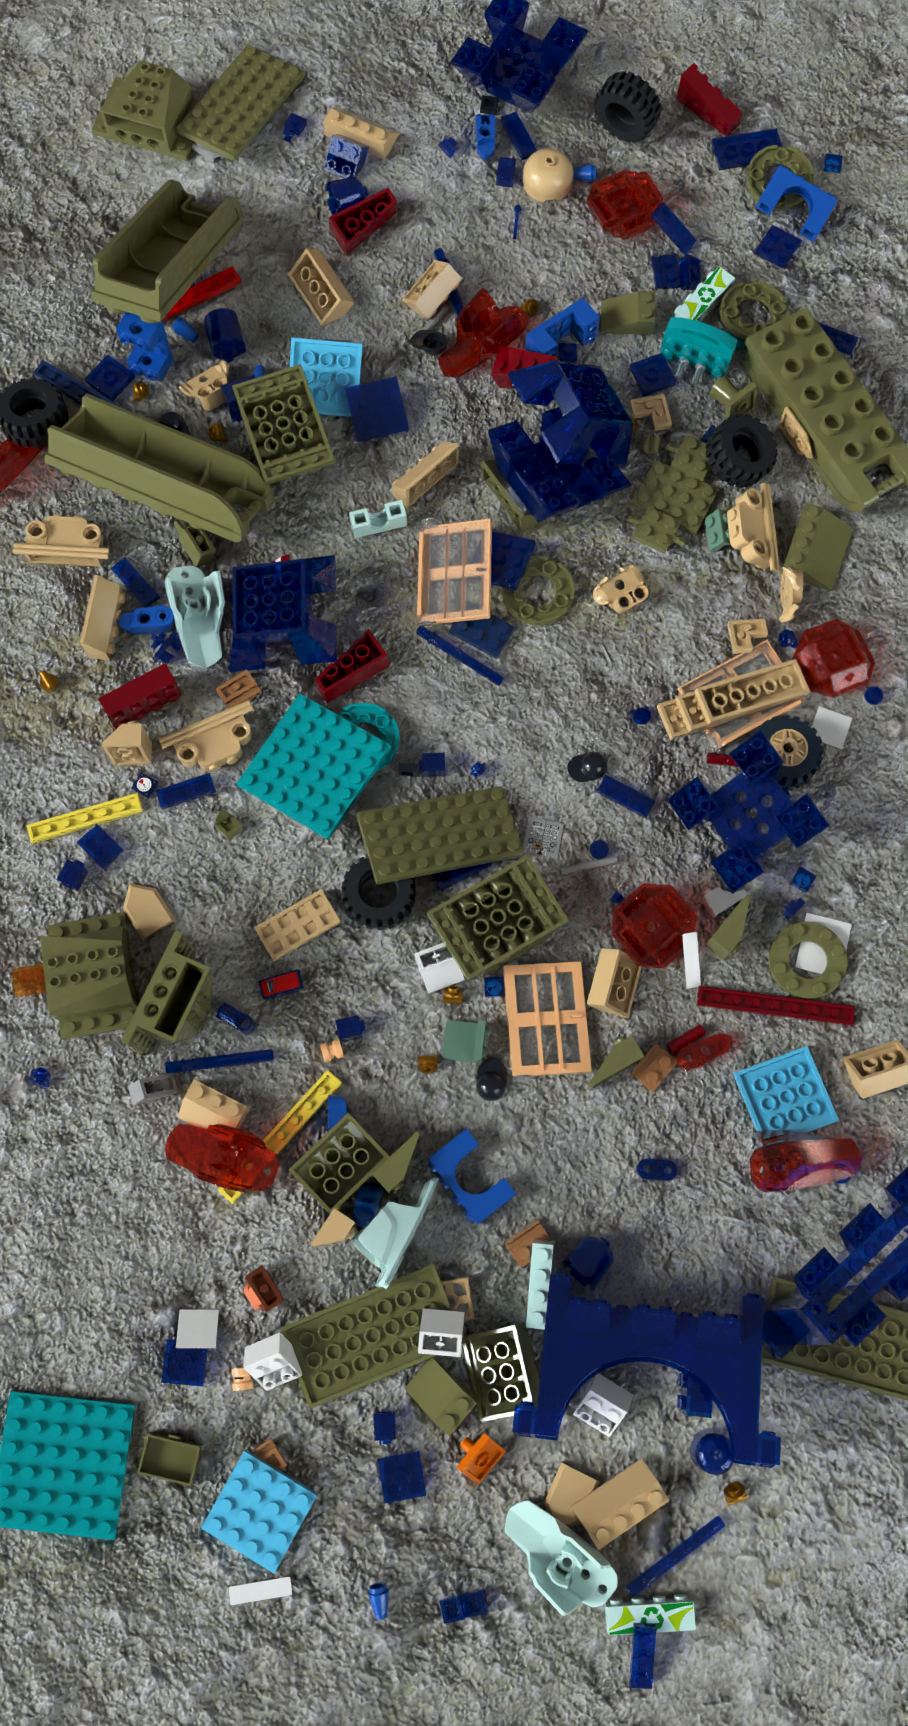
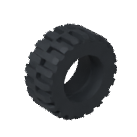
(627, 107)
(27, 396)
(754, 438)
(372, 916)

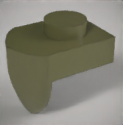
(227, 825)

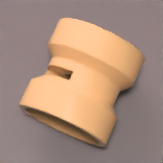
(330, 1051)
(241, 1383)

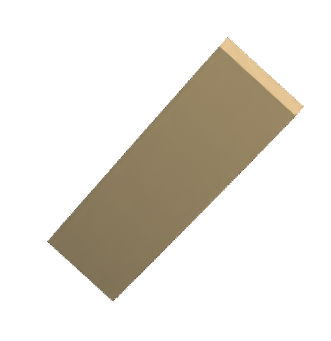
(732, 699)

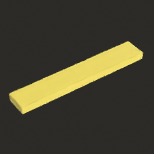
(84, 818)

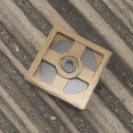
(459, 1296)

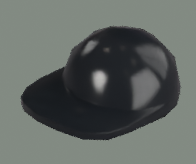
(430, 341)
(175, 421)
(587, 767)
(491, 1079)

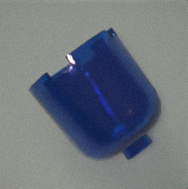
(344, 193)
(589, 1260)
(703, 1451)

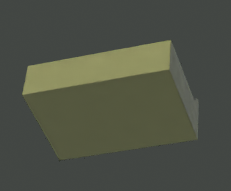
(170, 1458)

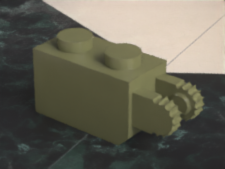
(195, 543)

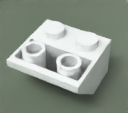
(438, 968)
(441, 1332)
(272, 1361)
(603, 1405)

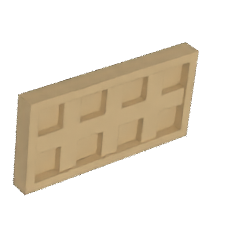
(297, 925)

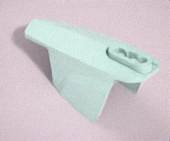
(197, 614)
(391, 1233)
(558, 1557)

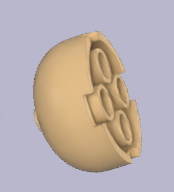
(547, 175)

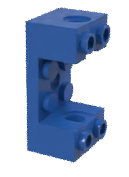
(577, 318)
(150, 346)

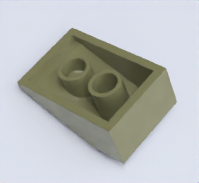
(629, 314)
(726, 938)
(621, 1057)
(395, 1168)
(441, 1395)

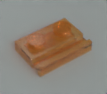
(29, 980)

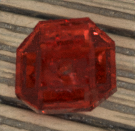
(624, 203)
(823, 671)
(671, 920)

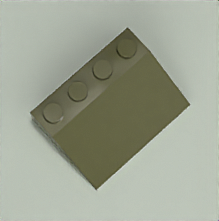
(818, 546)
(339, 1163)
(501, 1370)

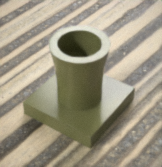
(734, 400)

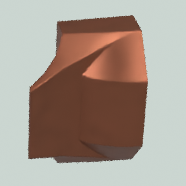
(262, 1290)

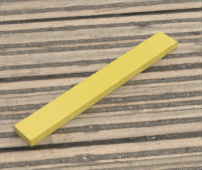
(294, 1120)

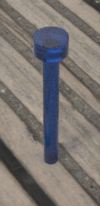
(517, 208)

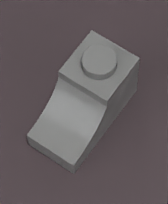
(719, 901)
(152, 1088)

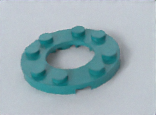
(380, 719)

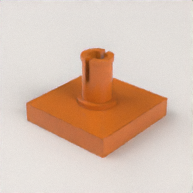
(480, 1457)

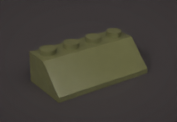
(507, 496)

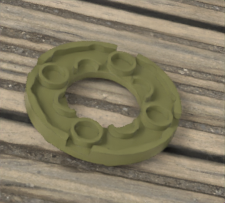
(772, 156)
(751, 291)
(553, 611)
(788, 979)

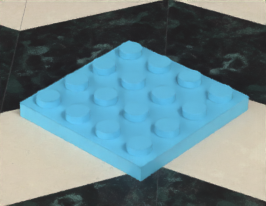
(328, 371)
(786, 1094)
(259, 1511)

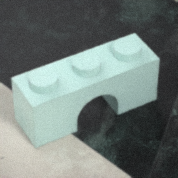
(391, 517)

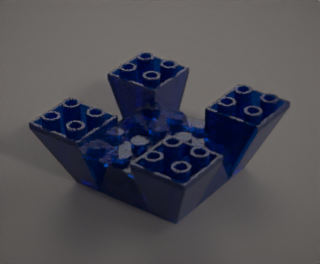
(517, 64)
(588, 407)
(543, 483)
(293, 620)
(786, 818)

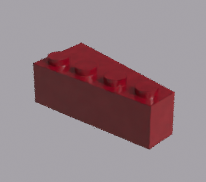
(707, 101)
(362, 219)
(512, 359)
(353, 667)

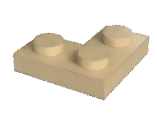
(655, 407)
(742, 631)

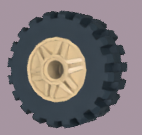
(796, 746)

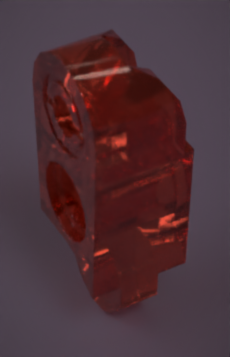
(717, 1044)

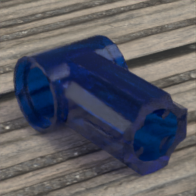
(235, 1018)

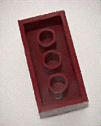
(140, 696)

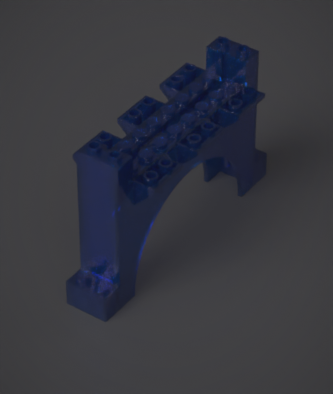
(791, 1317)
(710, 1349)

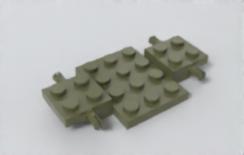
(674, 496)

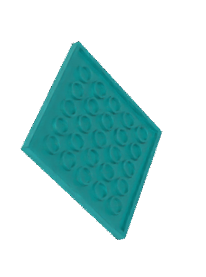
(314, 766)
(64, 1464)

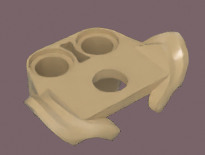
(210, 390)
(790, 592)
(608, 594)

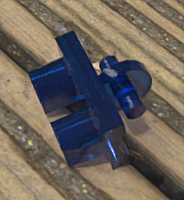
(172, 641)

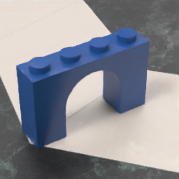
(819, 202)
(477, 1205)

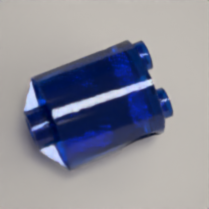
(224, 334)

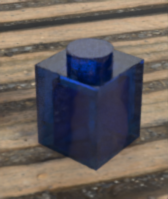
(506, 172)
(432, 764)
(72, 874)
(350, 1028)
(384, 1427)

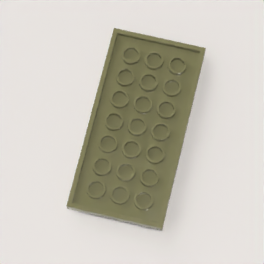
(240, 102)
(439, 834)
(364, 1336)
(873, 1365)

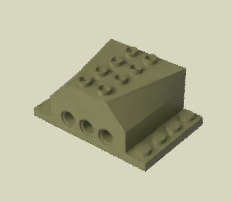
(147, 110)
(283, 424)
(498, 919)
(89, 975)
(173, 1001)

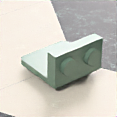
(717, 530)
(465, 1041)

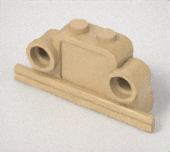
(753, 528)
(63, 542)
(212, 740)

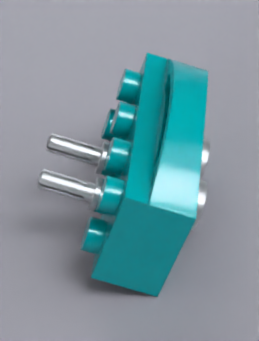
(698, 346)

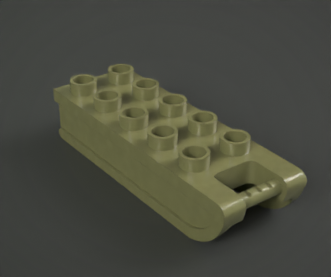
(162, 252)
(847, 430)
(159, 468)

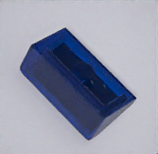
(689, 272)

